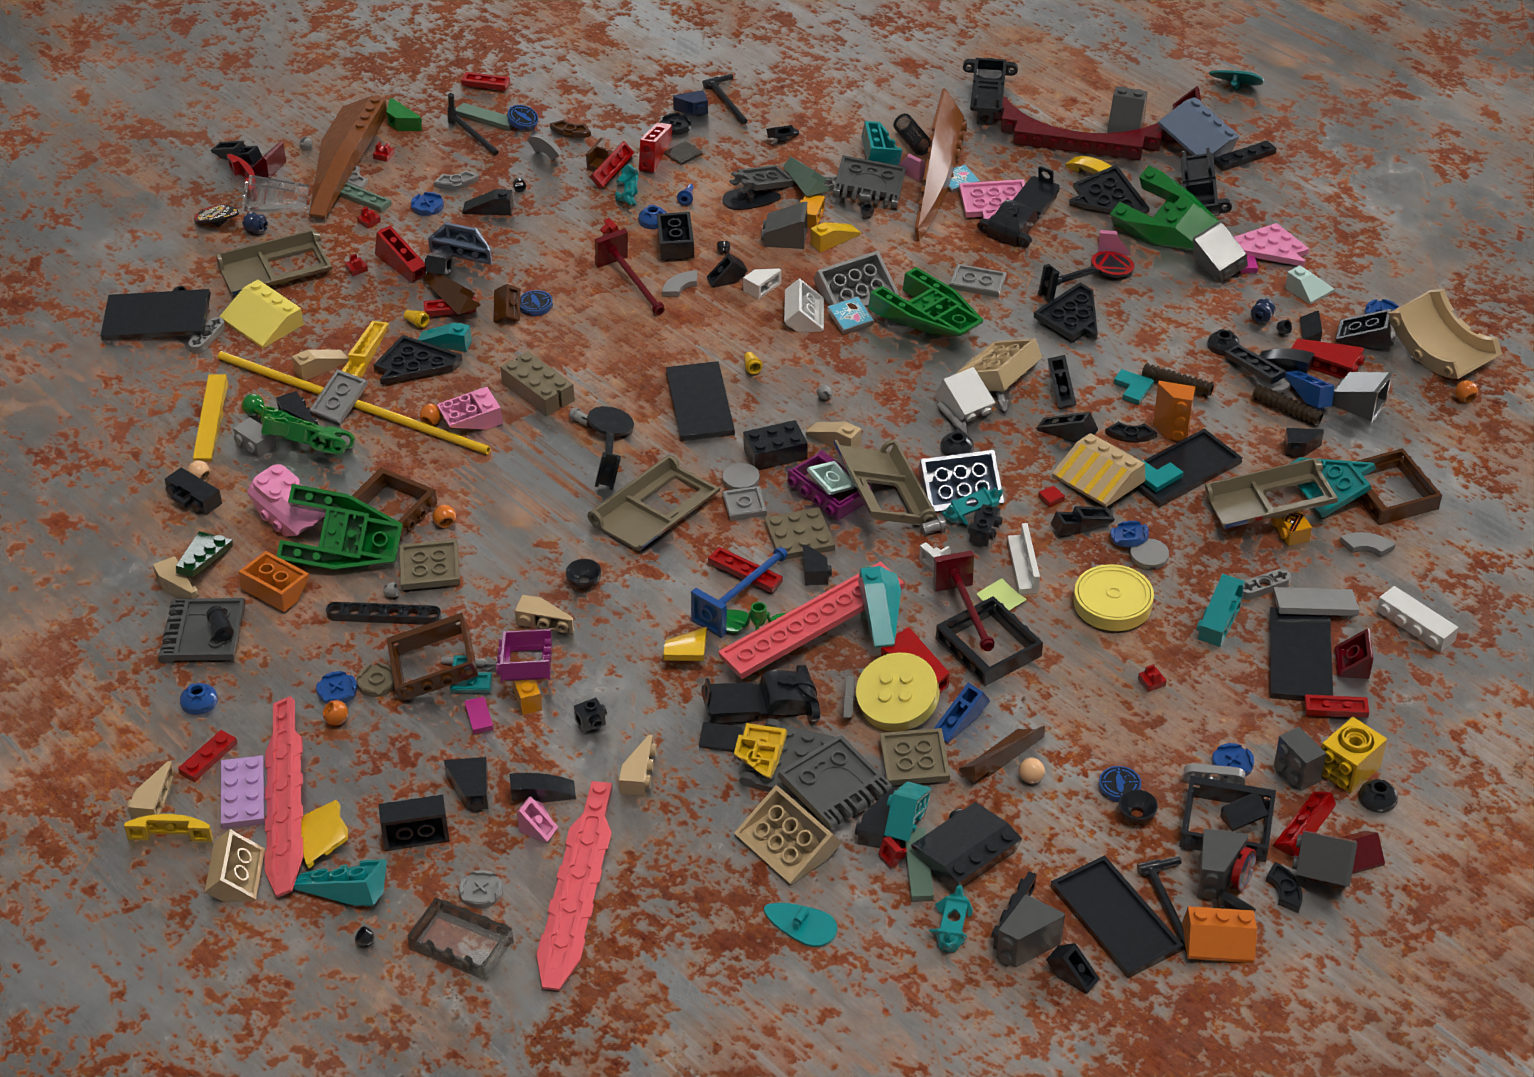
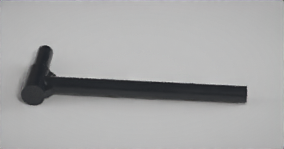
(713, 83)
(453, 117)
(1152, 869)

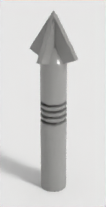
(1002, 402)
(956, 422)
(488, 663)

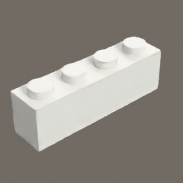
(1417, 619)

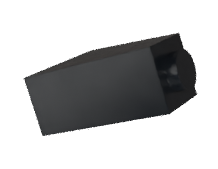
(469, 781)

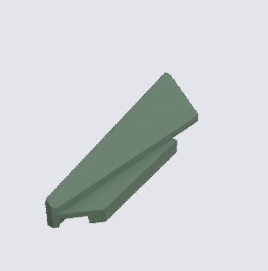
(805, 177)

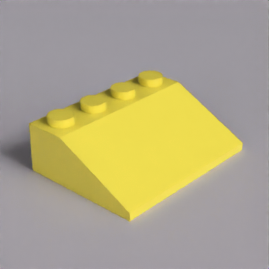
(262, 314)

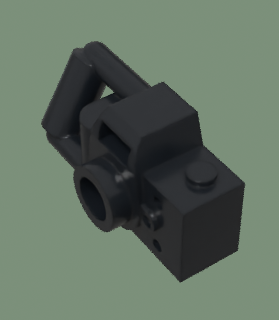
(782, 132)

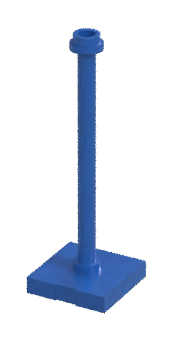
(712, 612)

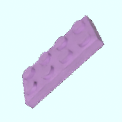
(242, 792)

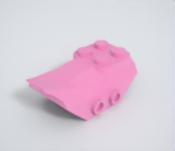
(270, 496)

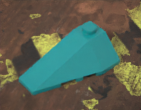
(881, 602)
(349, 885)

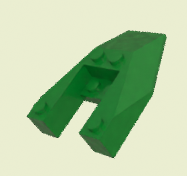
(1174, 223)
(934, 309)
(350, 533)

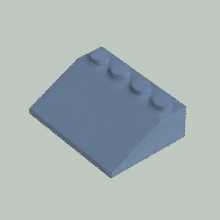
(1198, 129)
(958, 476)

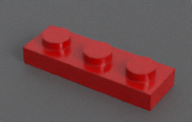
(485, 81)
(440, 307)
(1336, 706)
(207, 755)

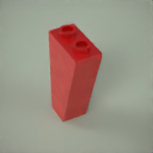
(653, 146)
(398, 254)
(1332, 358)
(908, 642)

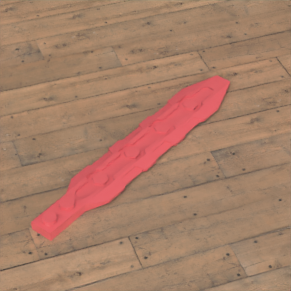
(283, 799)
(573, 898)

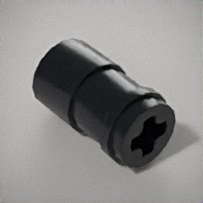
(219, 623)

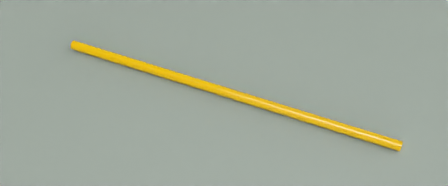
(361, 405)

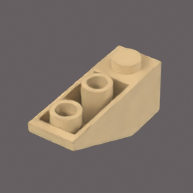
(172, 582)
(541, 614)
(635, 770)

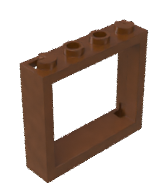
(383, 478)
(1376, 508)
(425, 636)

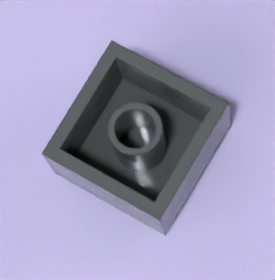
(1299, 758)

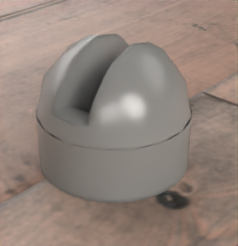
(306, 143)
(824, 391)
(391, 590)

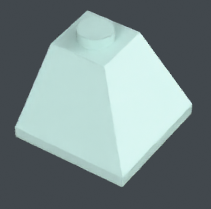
(1307, 285)
(831, 477)

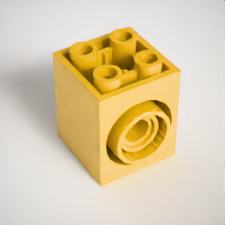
(1353, 754)

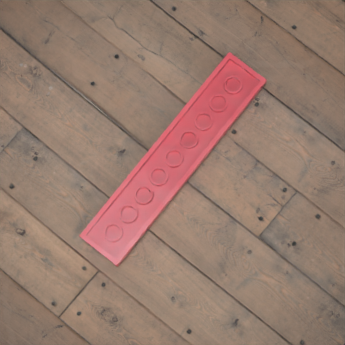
(796, 627)

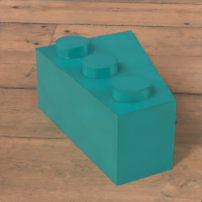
(879, 145)
(1221, 610)
(906, 807)

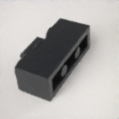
(191, 490)

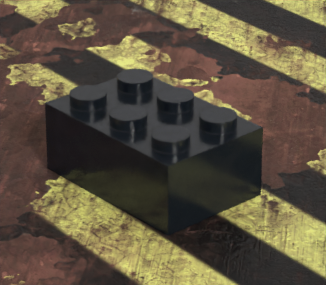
(675, 235)
(775, 445)
(414, 822)

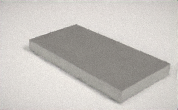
(1316, 601)

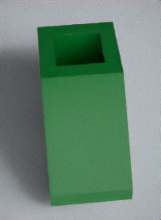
(402, 118)

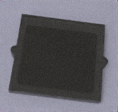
(683, 153)

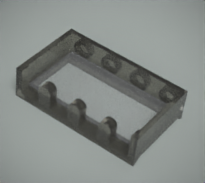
(460, 938)

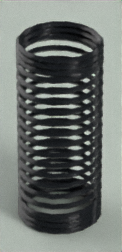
(911, 127)

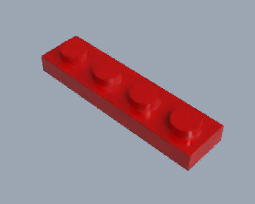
(611, 164)
(742, 568)

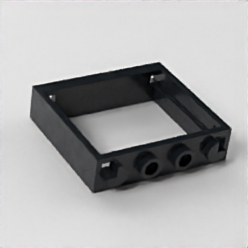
(947, 631)
(1227, 793)

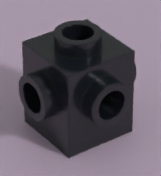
(590, 715)

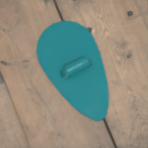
(1237, 77)
(802, 923)

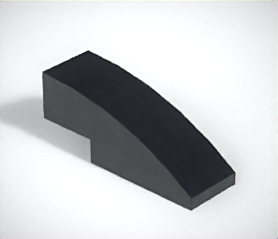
(250, 154)
(1289, 359)
(1081, 520)
(541, 787)

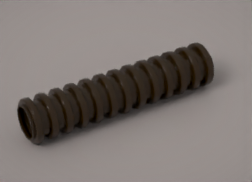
(1158, 374)
(1288, 405)

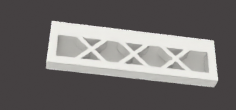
(1024, 561)

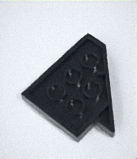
(1105, 190)
(1071, 313)
(414, 359)

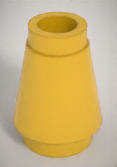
(417, 318)
(752, 363)

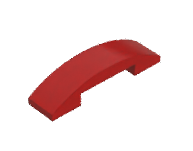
(239, 166)

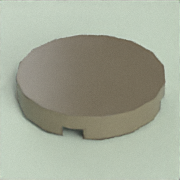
(375, 680)

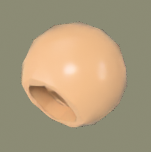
(199, 469)
(1031, 770)

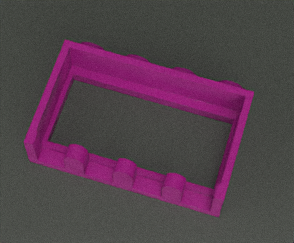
(817, 495)
(524, 641)

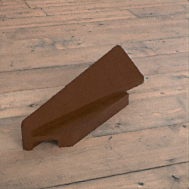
(454, 294)
(1002, 753)

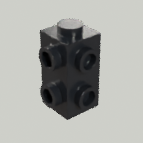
(985, 525)

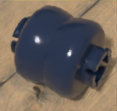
(255, 223)
(1263, 310)

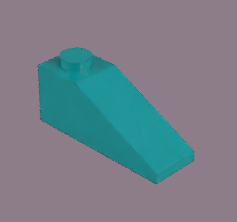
(450, 336)

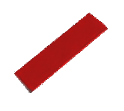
(1308, 818)

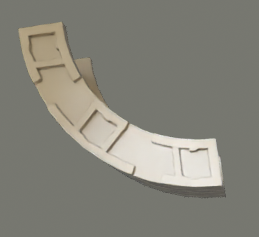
(1439, 338)

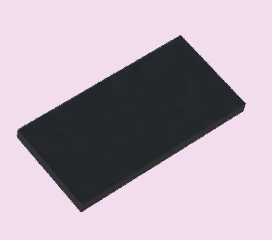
(155, 314)
(700, 401)
(1200, 459)
(1299, 655)
(1116, 916)

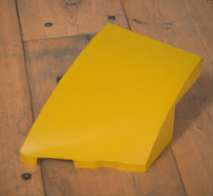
(686, 646)
(761, 747)
(322, 831)

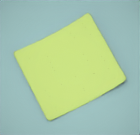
(1002, 593)

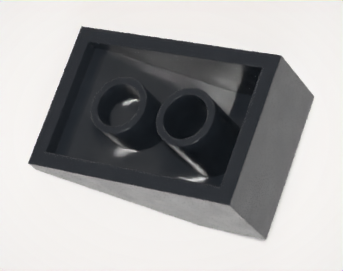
(1367, 330)

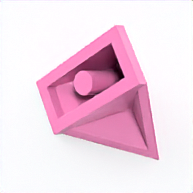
(914, 167)
(1111, 242)
(535, 820)

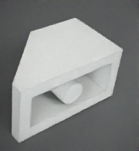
(761, 282)

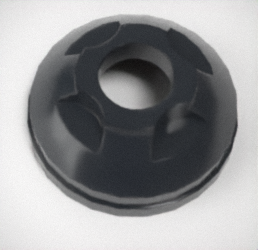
(1219, 344)
(953, 447)
(583, 569)
(1140, 801)
(1378, 801)
(1230, 901)

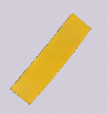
(1086, 163)
(176, 824)

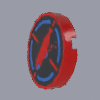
(1243, 869)

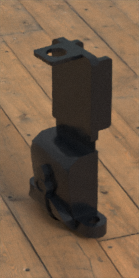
(988, 85)
(1200, 180)
(1018, 215)
(776, 694)

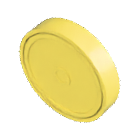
(1113, 597)
(897, 692)

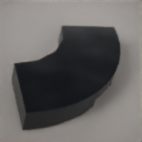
(1131, 433)
(1287, 887)

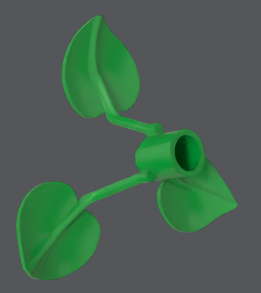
(758, 615)

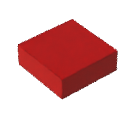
(1051, 496)

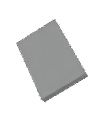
(978, 280)
(338, 397)

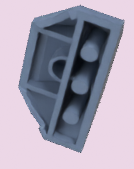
(465, 242)

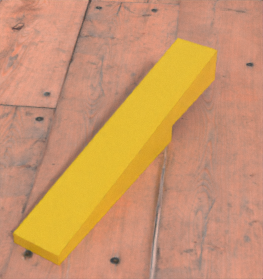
(365, 348)
(211, 417)

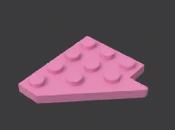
(985, 198)
(1273, 244)

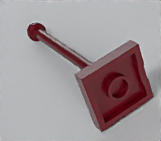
(614, 248)
(957, 571)

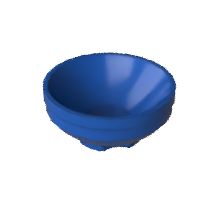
(647, 218)
(198, 703)

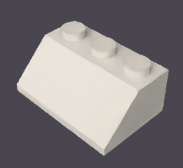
(803, 308)

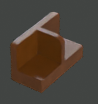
(597, 155)
(507, 303)

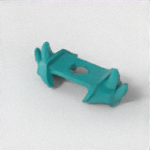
(629, 178)
(958, 509)
(950, 932)

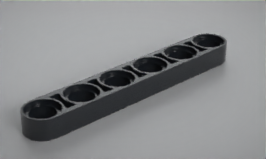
(383, 615)

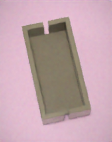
(537, 383)

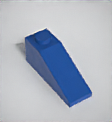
(1311, 389)
(962, 712)

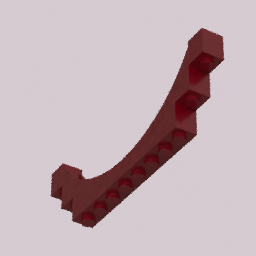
(1118, 144)

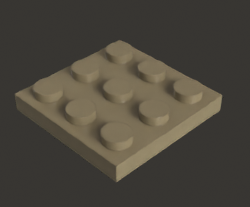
(800, 529)
(429, 564)
(914, 756)

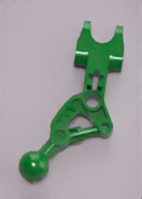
(287, 426)

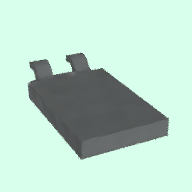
(761, 178)

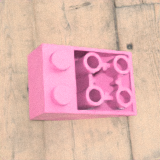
(472, 410)

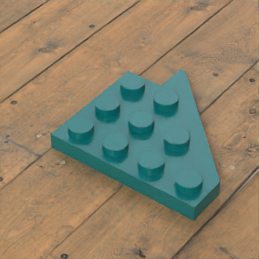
(1345, 480)

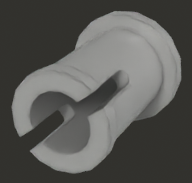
(577, 415)
(932, 526)

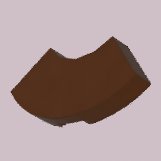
(570, 130)

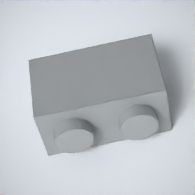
(250, 437)

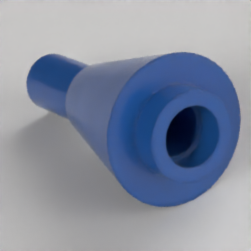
(685, 196)

